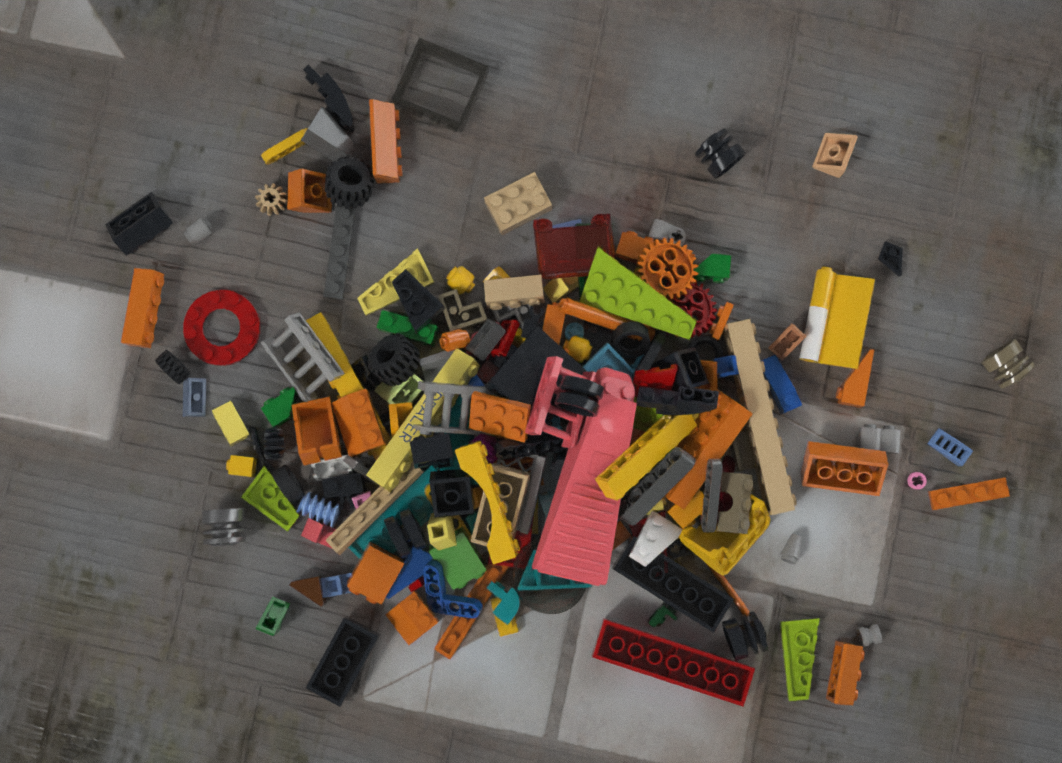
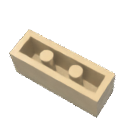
(514, 292)

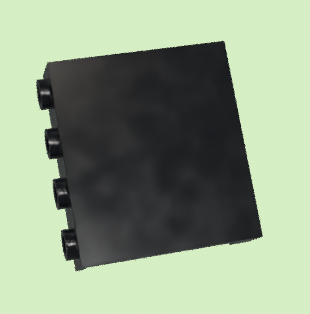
(522, 372)

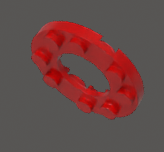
(240, 347)

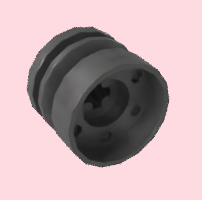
(223, 526)

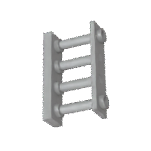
(317, 351)
(449, 391)

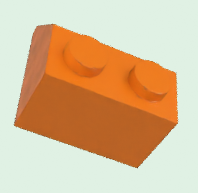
(307, 192)
(412, 617)

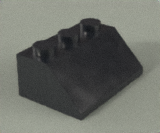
(138, 224)

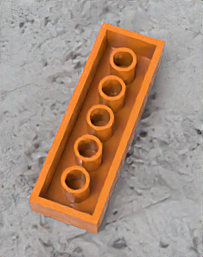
(707, 441)

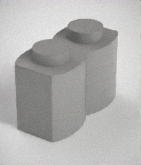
(879, 439)

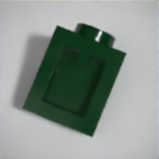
(658, 618)

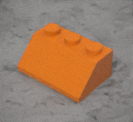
(358, 423)
(845, 673)

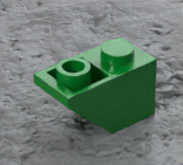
(715, 268)
(280, 409)

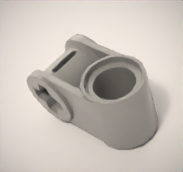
(662, 229)

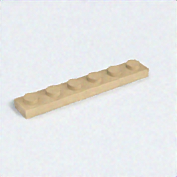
(369, 512)

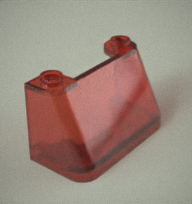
(571, 250)

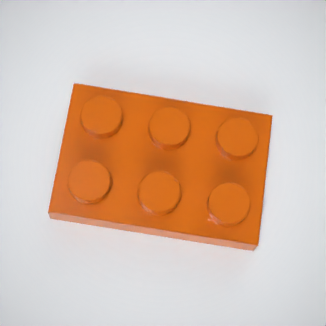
(499, 416)

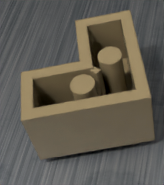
(461, 317)

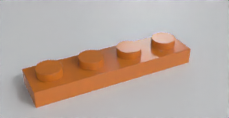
(968, 493)

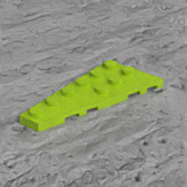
(627, 295)

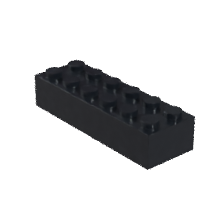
(676, 588)

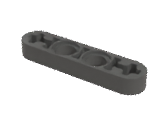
(711, 495)

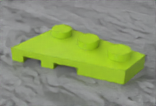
(269, 500)

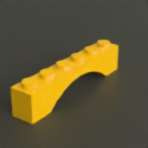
(474, 462)

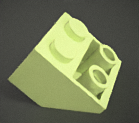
(402, 393)

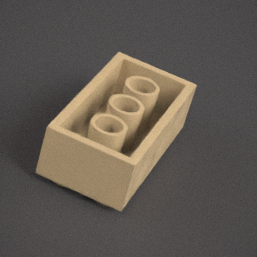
(513, 488)

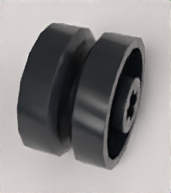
(579, 396)
(408, 531)

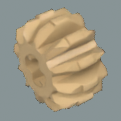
(263, 199)

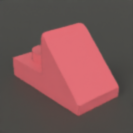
(317, 532)

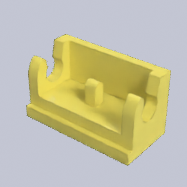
(230, 423)

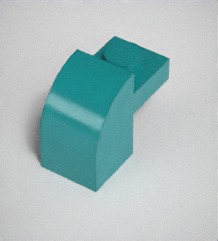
(509, 602)

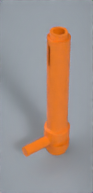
(598, 316)

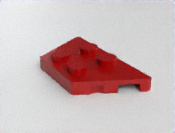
(655, 378)

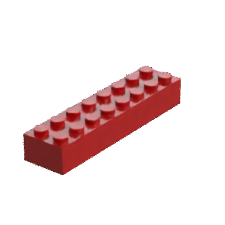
(673, 662)

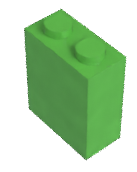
(461, 561)

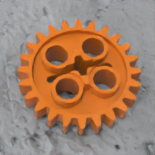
(680, 259)

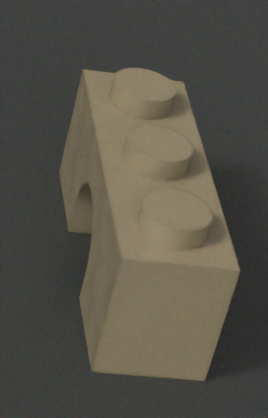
(737, 518)

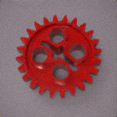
(687, 304)

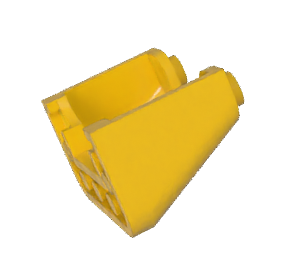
(725, 549)

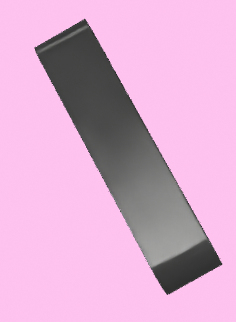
(655, 485)

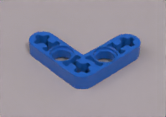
(443, 603)

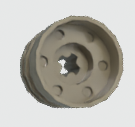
(1008, 364)

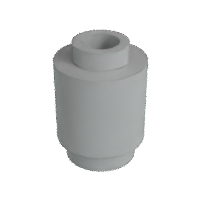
(198, 231)

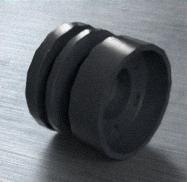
(720, 154)
(745, 635)

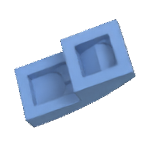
(335, 585)

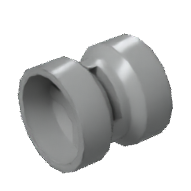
(867, 636)

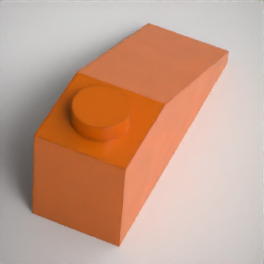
(855, 386)

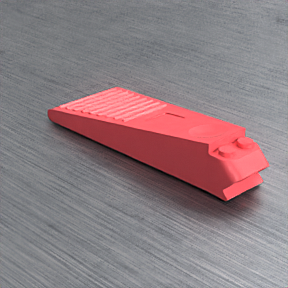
(581, 519)

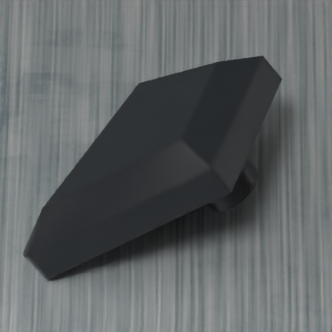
(892, 257)

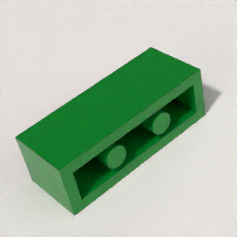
(396, 323)

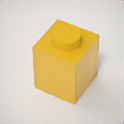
(241, 466)

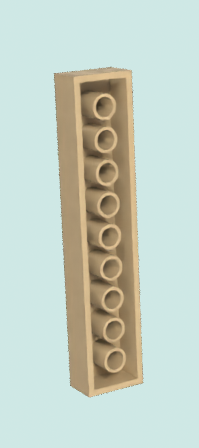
(761, 426)

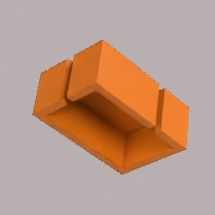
(316, 431)

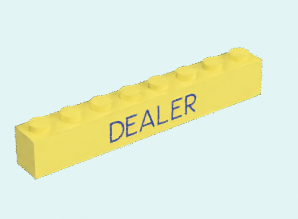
(397, 455)

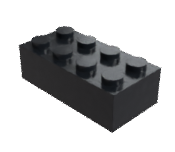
(343, 661)

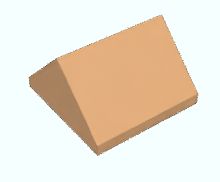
(834, 153)

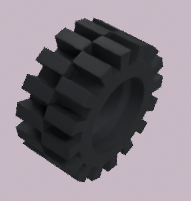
(172, 367)

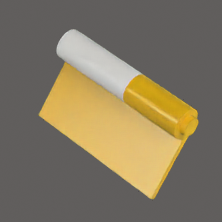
(837, 319)

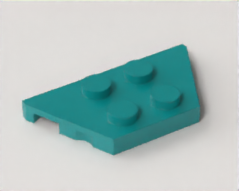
(535, 580)

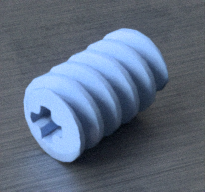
(319, 509)

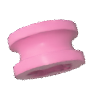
(917, 486)

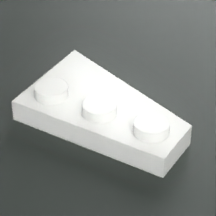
(654, 538)

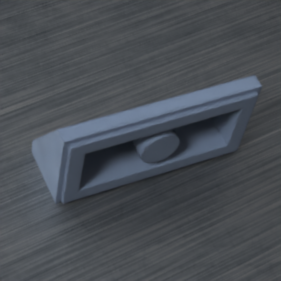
(194, 397)

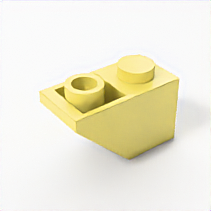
(441, 532)

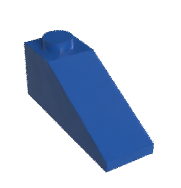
(780, 385)
(410, 571)

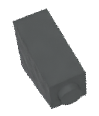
(328, 137)

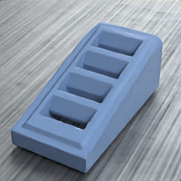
(945, 452)

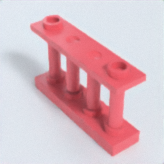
(542, 404)

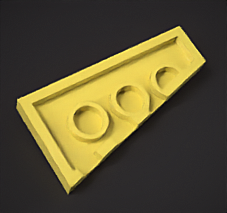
(384, 293)

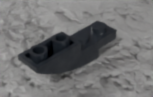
(335, 99)
(680, 402)

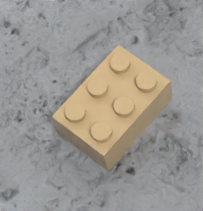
(518, 203)

